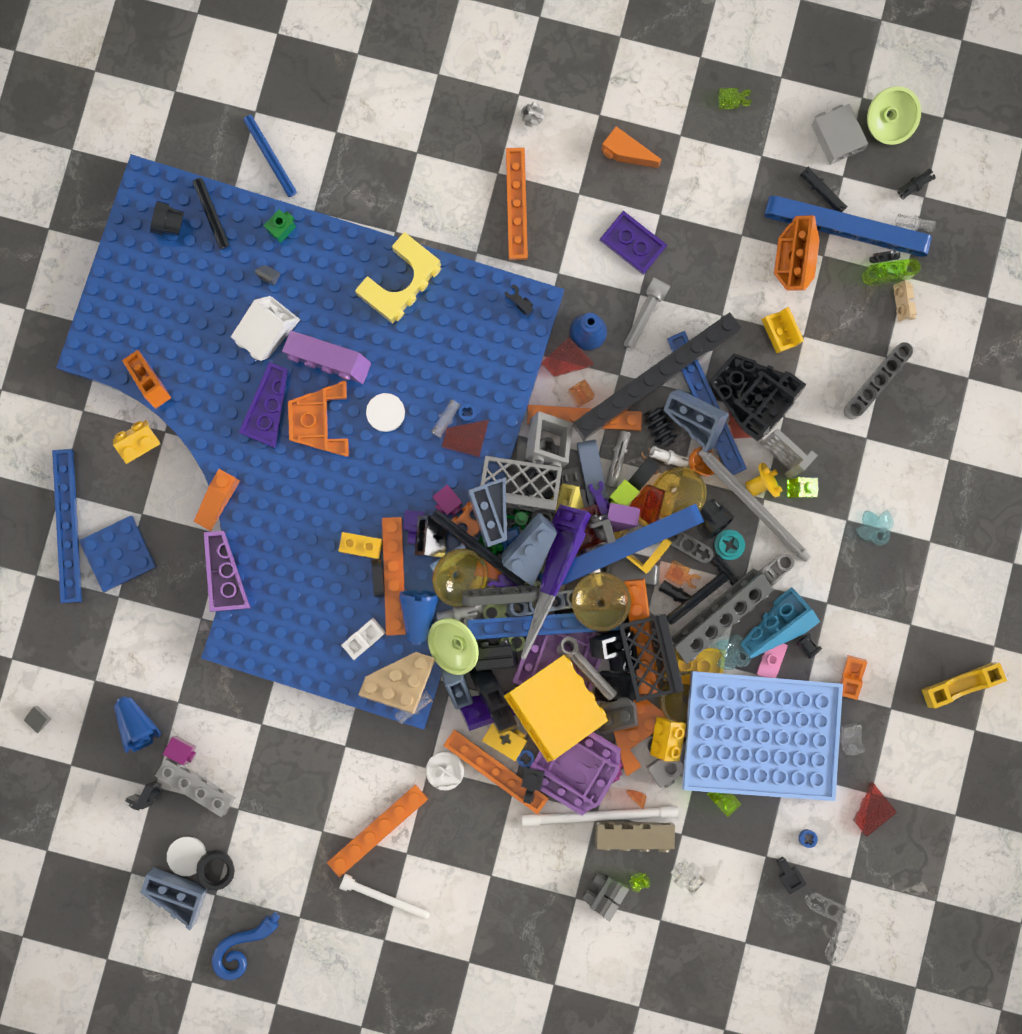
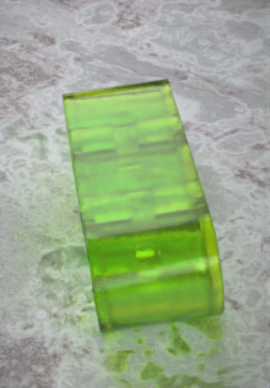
(899, 268)

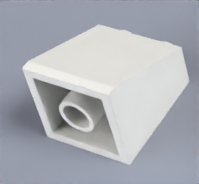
(264, 327)

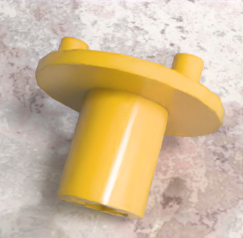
(764, 482)

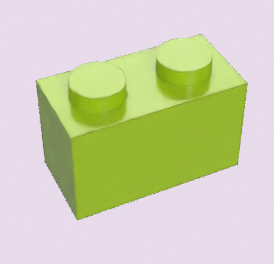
(623, 494)

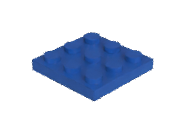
(117, 553)

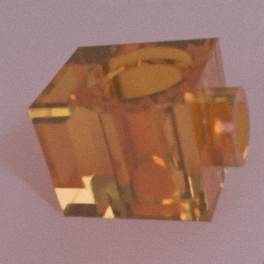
(581, 393)

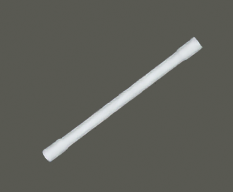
(661, 812)

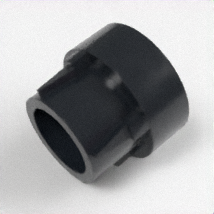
(166, 219)
(715, 518)

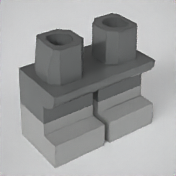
(601, 903)

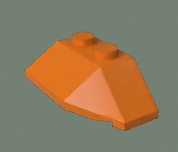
(797, 254)

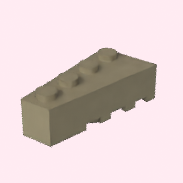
(634, 835)

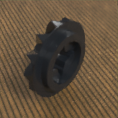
(884, 256)

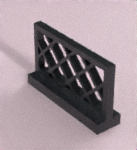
(667, 653)

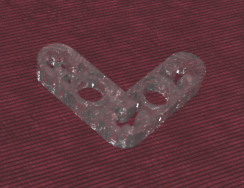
(842, 924)

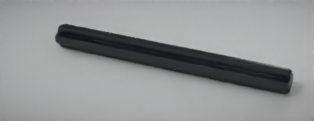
(476, 546)

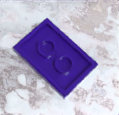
(633, 242)

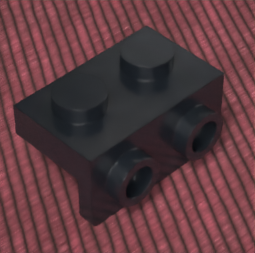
(619, 682)
(149, 794)

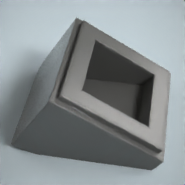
(267, 274)
(37, 719)

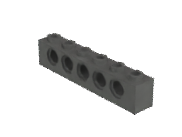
(724, 605)

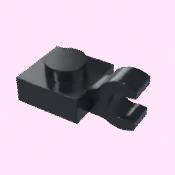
(523, 305)
(533, 781)
(790, 877)

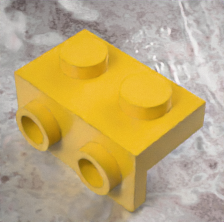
(782, 330)
(135, 441)
(667, 739)

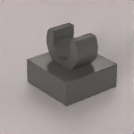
(571, 477)

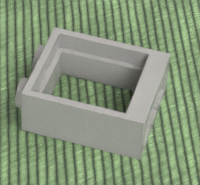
(554, 425)

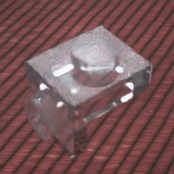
(851, 738)

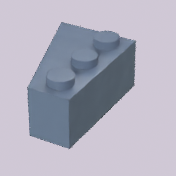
(696, 417)
(490, 510)
(530, 549)
(175, 894)

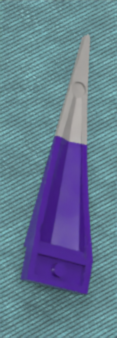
(570, 529)

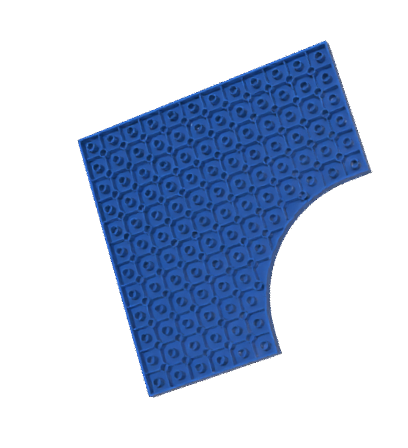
(287, 515)

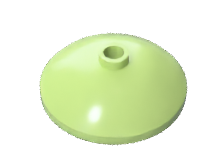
(903, 117)
(453, 646)

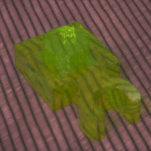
(730, 98)
(639, 882)

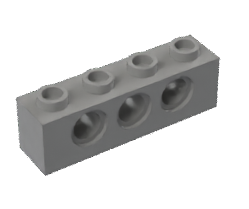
(658, 770)
(195, 787)

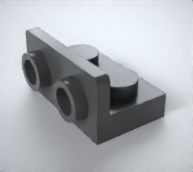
(602, 528)
(620, 715)

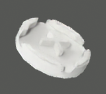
(385, 412)
(445, 770)
(184, 855)

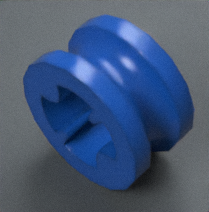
(466, 406)
(521, 762)
(814, 838)

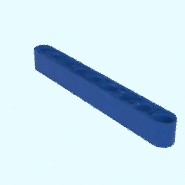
(851, 226)
(633, 543)

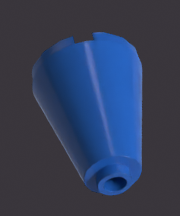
(588, 331)
(417, 613)
(134, 725)

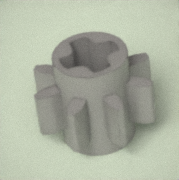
(532, 114)

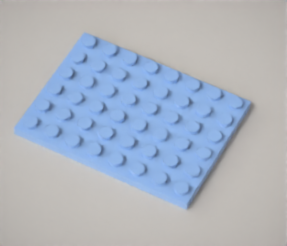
(762, 736)

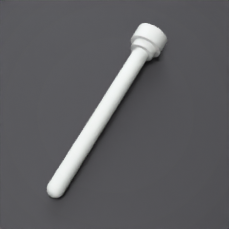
(349, 883)

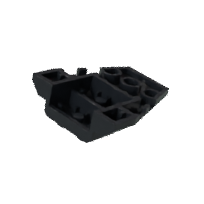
(755, 394)

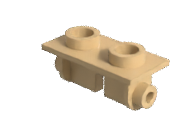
(903, 293)

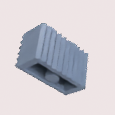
(457, 689)

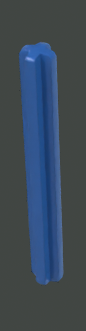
(270, 156)

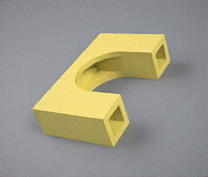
(392, 304)

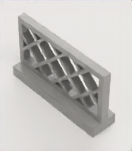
(788, 453)
(521, 501)

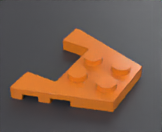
(309, 420)
(630, 737)

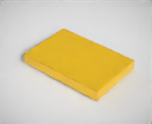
(704, 662)

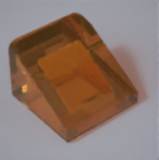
(638, 797)

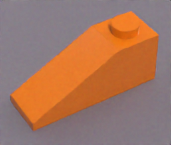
(626, 149)
(146, 379)
(216, 499)

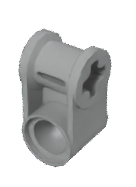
(776, 570)

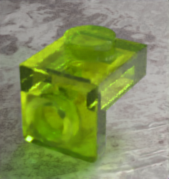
(802, 487)
(725, 801)

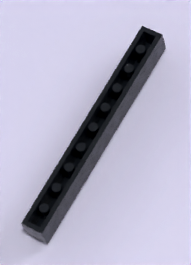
(656, 376)

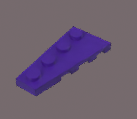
(266, 407)
(476, 714)

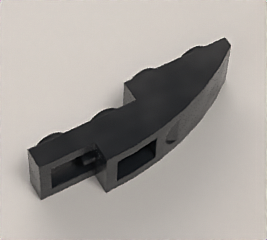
(494, 700)

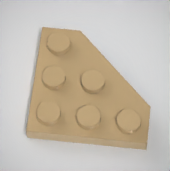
(399, 683)

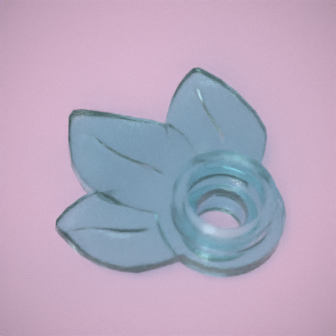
(875, 525)
(731, 652)

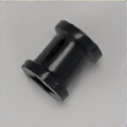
(809, 646)

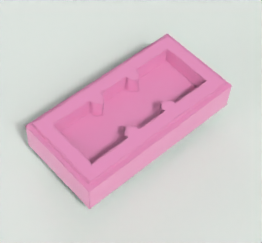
(771, 661)

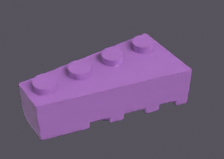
(326, 356)
(223, 578)

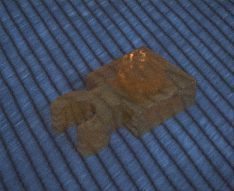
(679, 574)

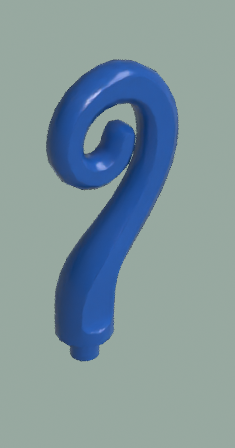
(263, 930)

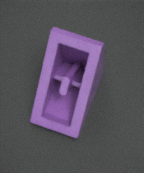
(623, 517)

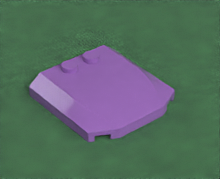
(544, 653)
(581, 773)

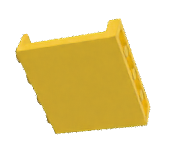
(556, 708)

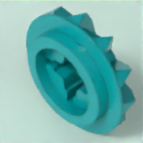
(738, 543)

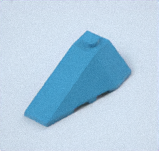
(784, 622)

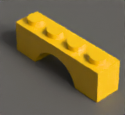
(965, 683)

